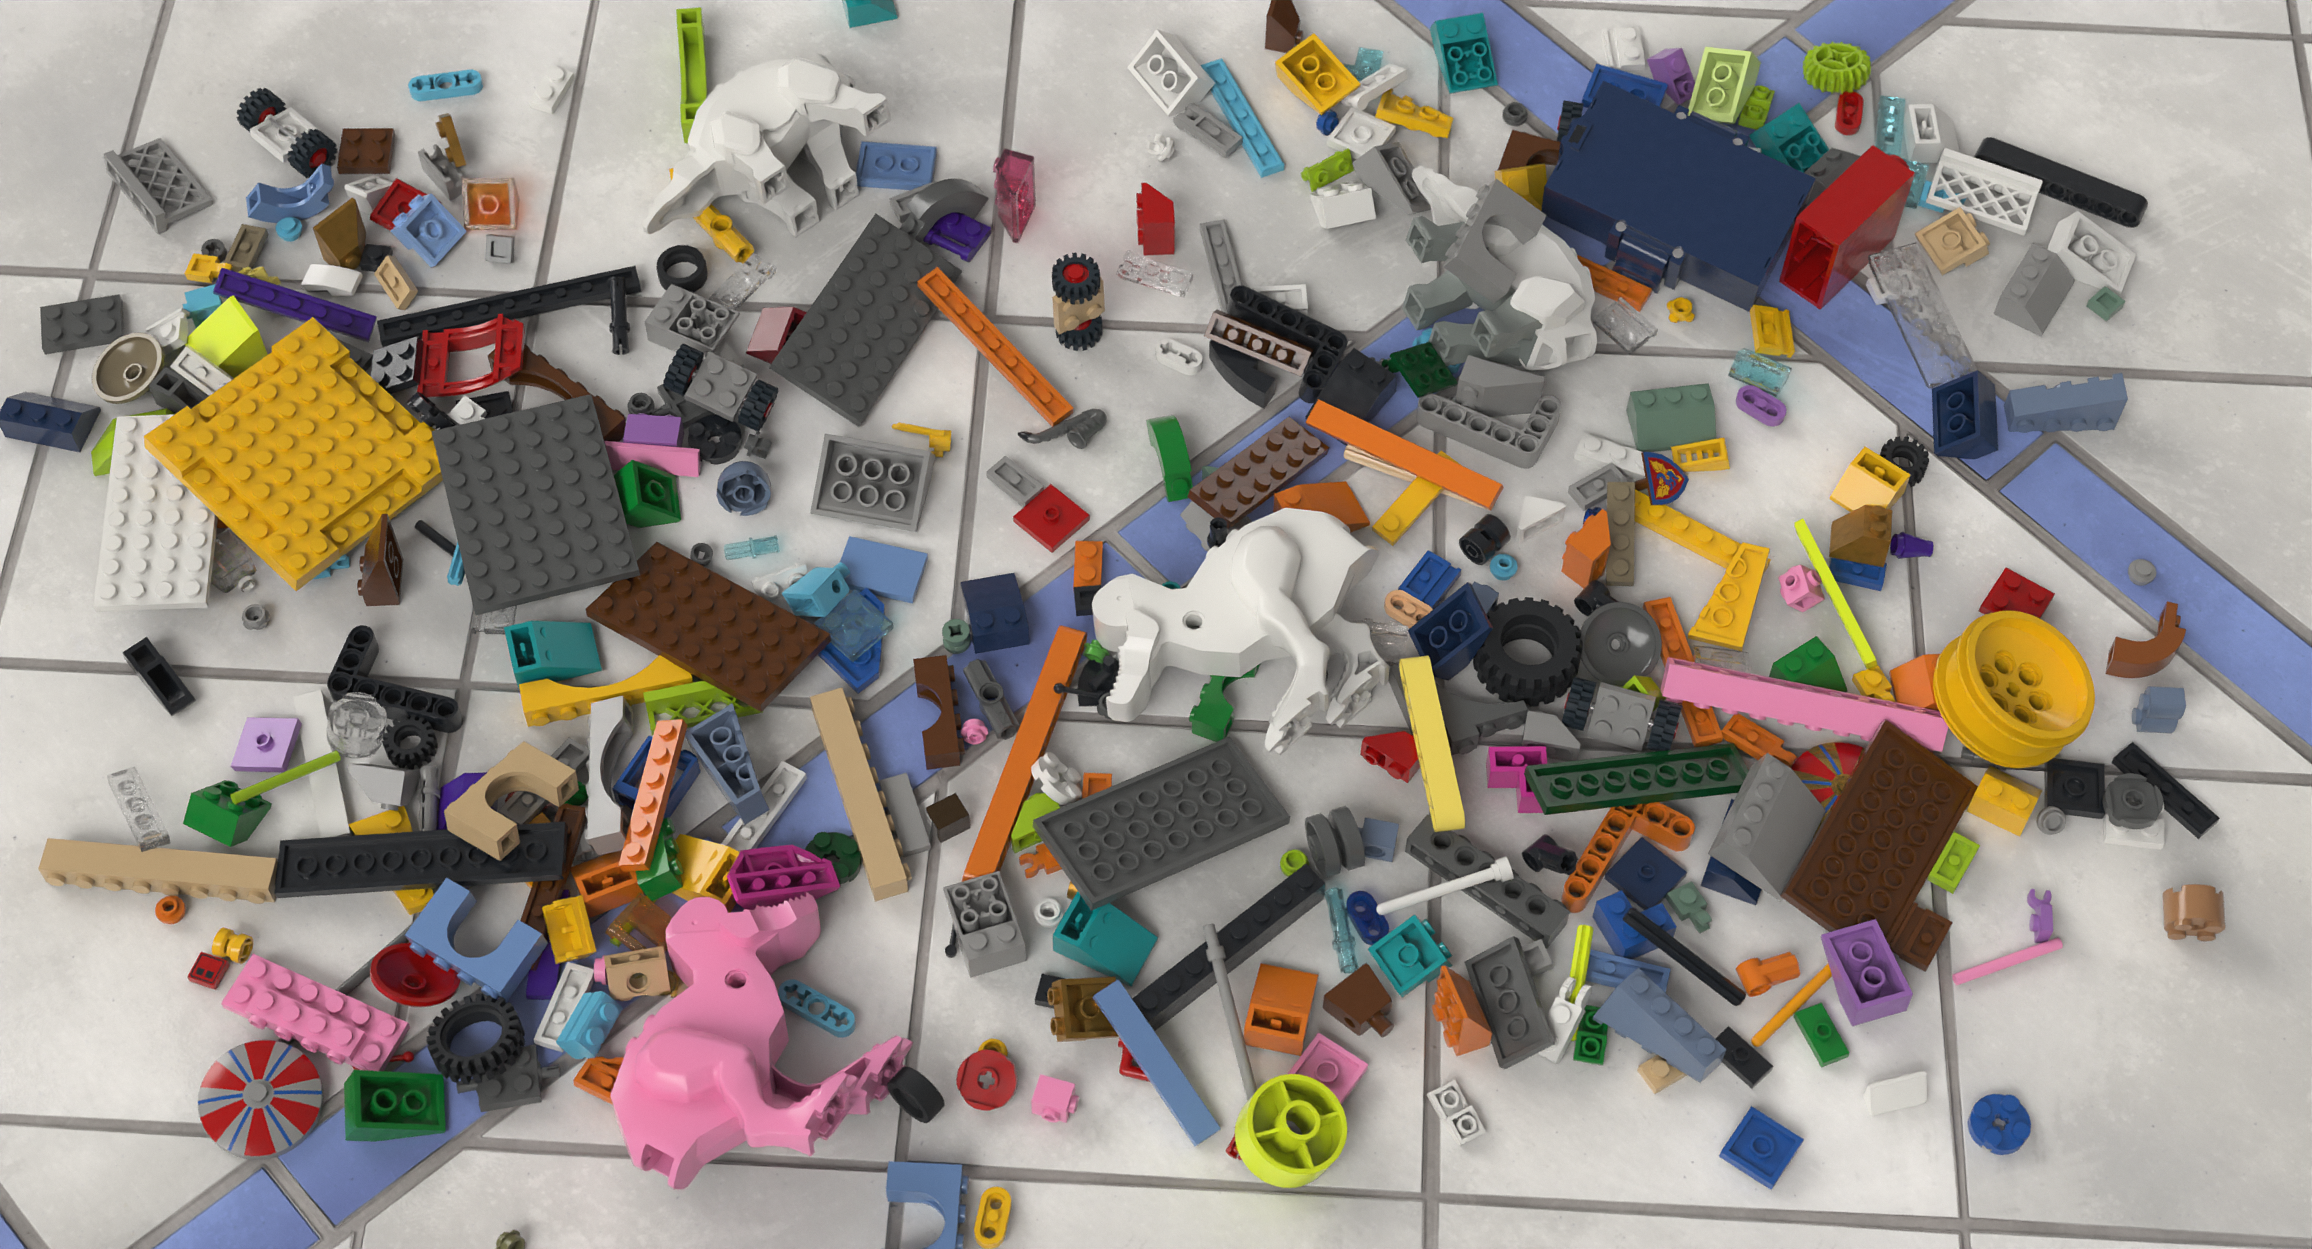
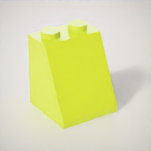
(229, 339)

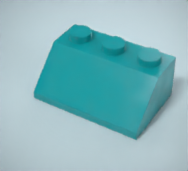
(868, 11)

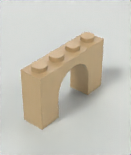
(520, 770)

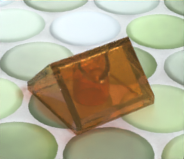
(490, 203)

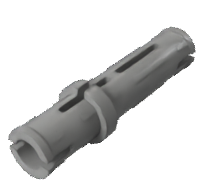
(428, 797)

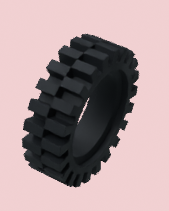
(485, 1063)

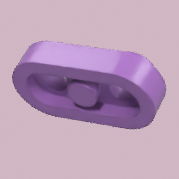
(1761, 405)

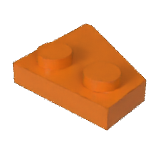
(599, 1076)

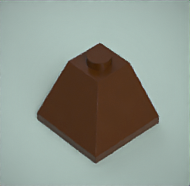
(1282, 26)

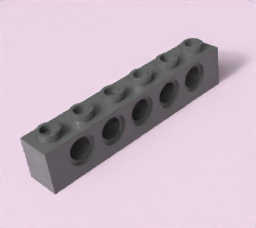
(1516, 911)

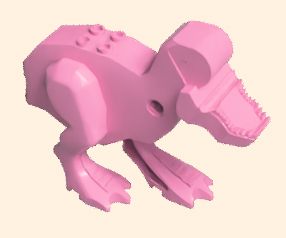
(708, 1057)

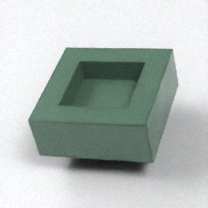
(2105, 303)

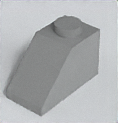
(1549, 731)

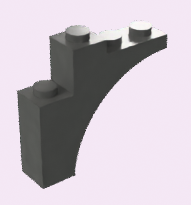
(1465, 718)

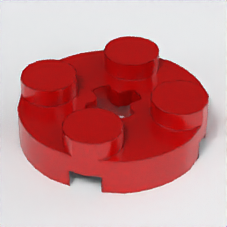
(1002, 1071)

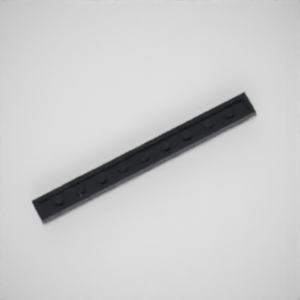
(511, 305)

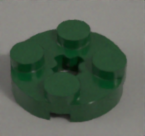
(843, 848)

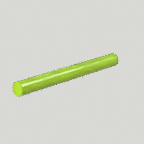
(285, 777)

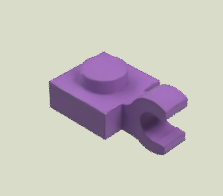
(2042, 921)

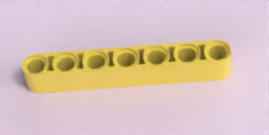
(1432, 744)

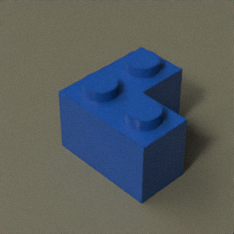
(1620, 936)

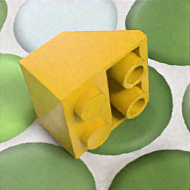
(1870, 482)

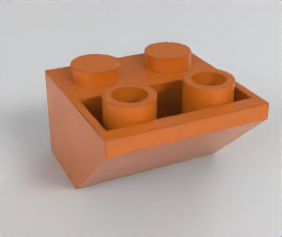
(1587, 550)
(604, 883)

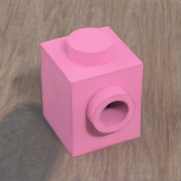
(1054, 1099)

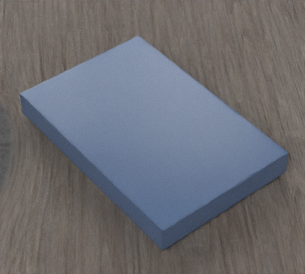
(895, 165)
(883, 569)

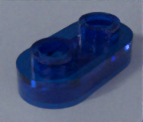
(1367, 919)

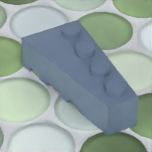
(2067, 406)

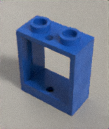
(625, 790)

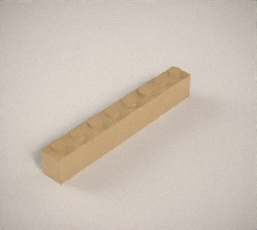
(859, 794)
(159, 870)

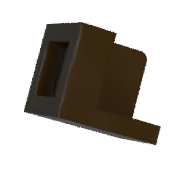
(949, 817)

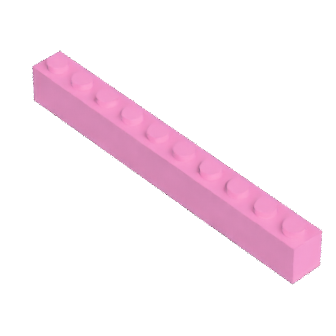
(1797, 703)

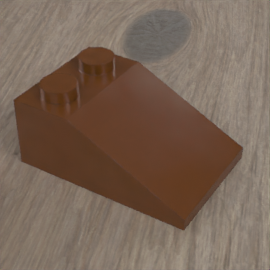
(381, 567)

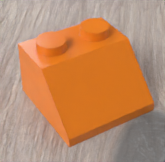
(1914, 682)

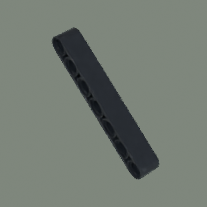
(2068, 183)

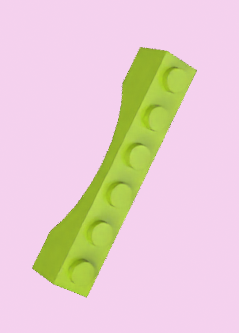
(692, 65)

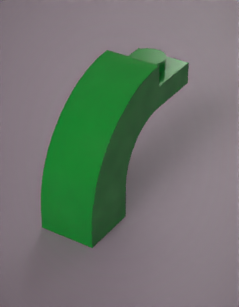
(1173, 456)

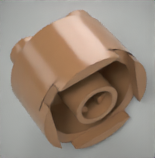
(2193, 912)

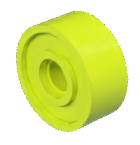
(1277, 1152)

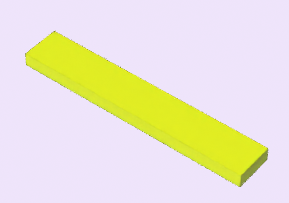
(1835, 594)

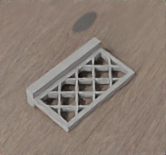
(140, 191)

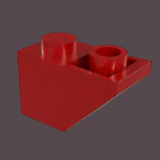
(1392, 752)

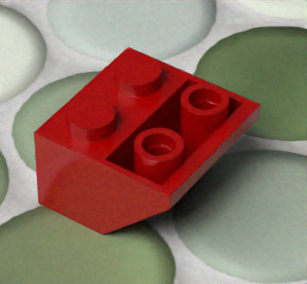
(1156, 220)

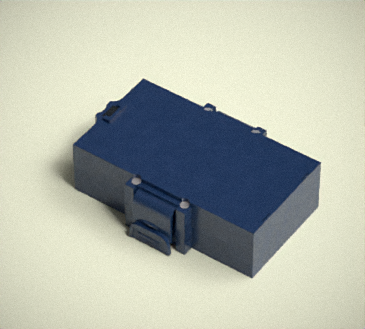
(1675, 196)

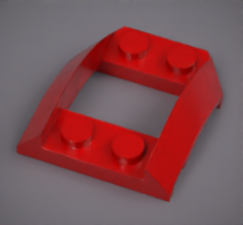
(508, 355)

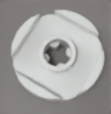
(1059, 781)

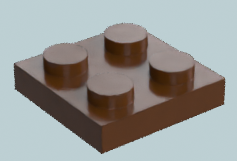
(366, 151)

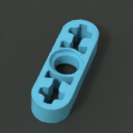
(462, 77)
(794, 1005)

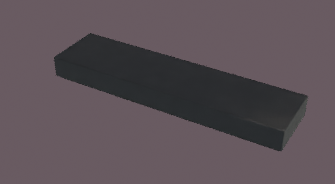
(2176, 798)

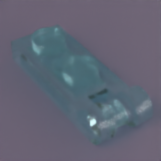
(1890, 124)

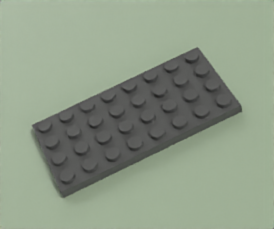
(863, 321)
(1160, 822)

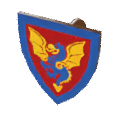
(1663, 479)

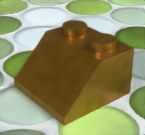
(1862, 535)

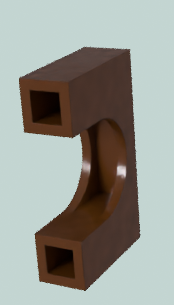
(1529, 150)

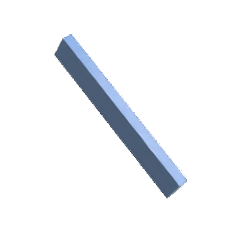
(1156, 1063)

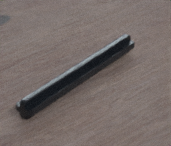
(1684, 956)

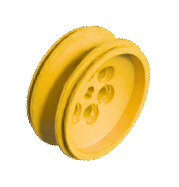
(2013, 689)

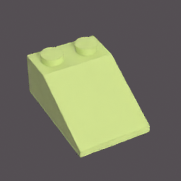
(1724, 83)

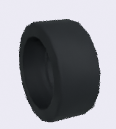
(679, 254)
(915, 1094)

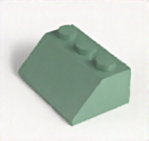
(1671, 417)

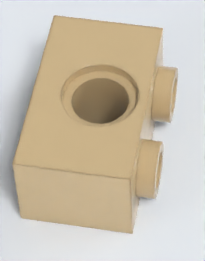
(646, 961)

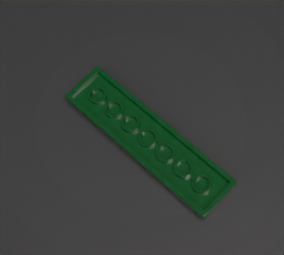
(1637, 778)

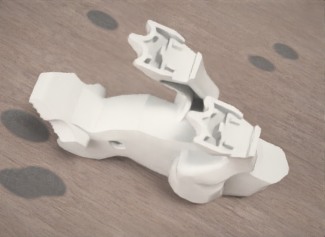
(1253, 600)

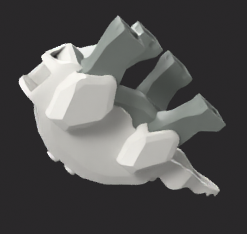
(1533, 326)

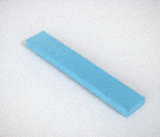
(1243, 119)

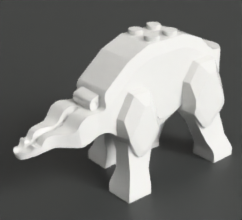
(754, 132)

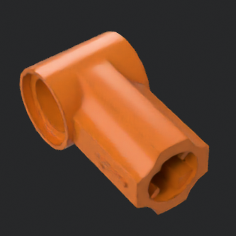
(1760, 975)

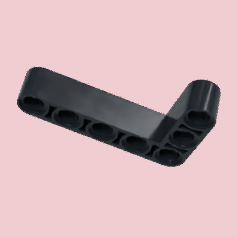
(1299, 330)
(410, 699)

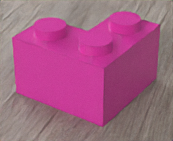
(1506, 770)

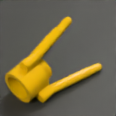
(938, 439)

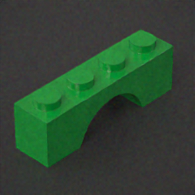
(1214, 714)

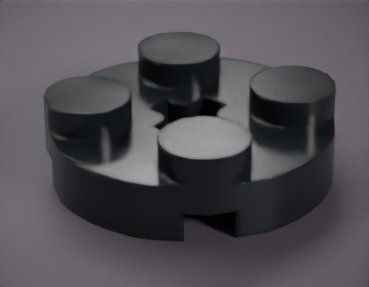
(430, 413)
(711, 426)

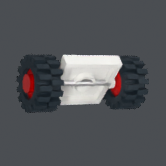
(285, 132)

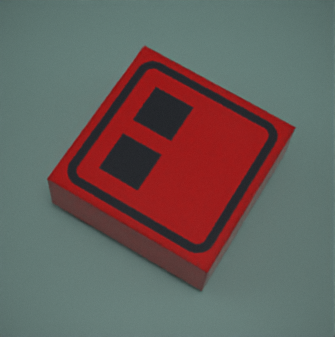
(208, 970)

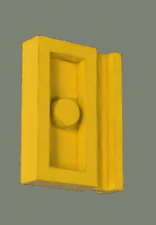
(1771, 331)

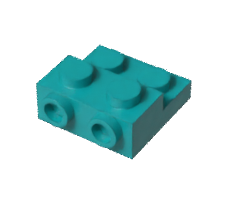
(1410, 955)

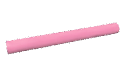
(2007, 961)

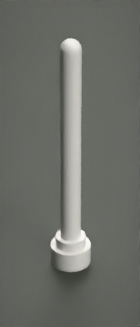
(1499, 870)

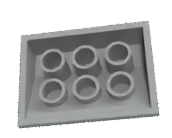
(872, 482)
(1768, 826)

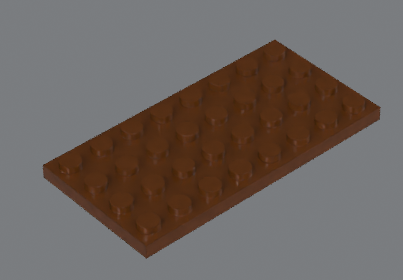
(709, 626)
(1880, 836)

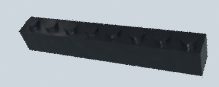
(1240, 941)

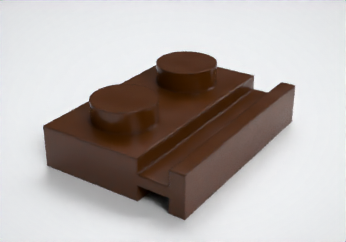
(1920, 937)

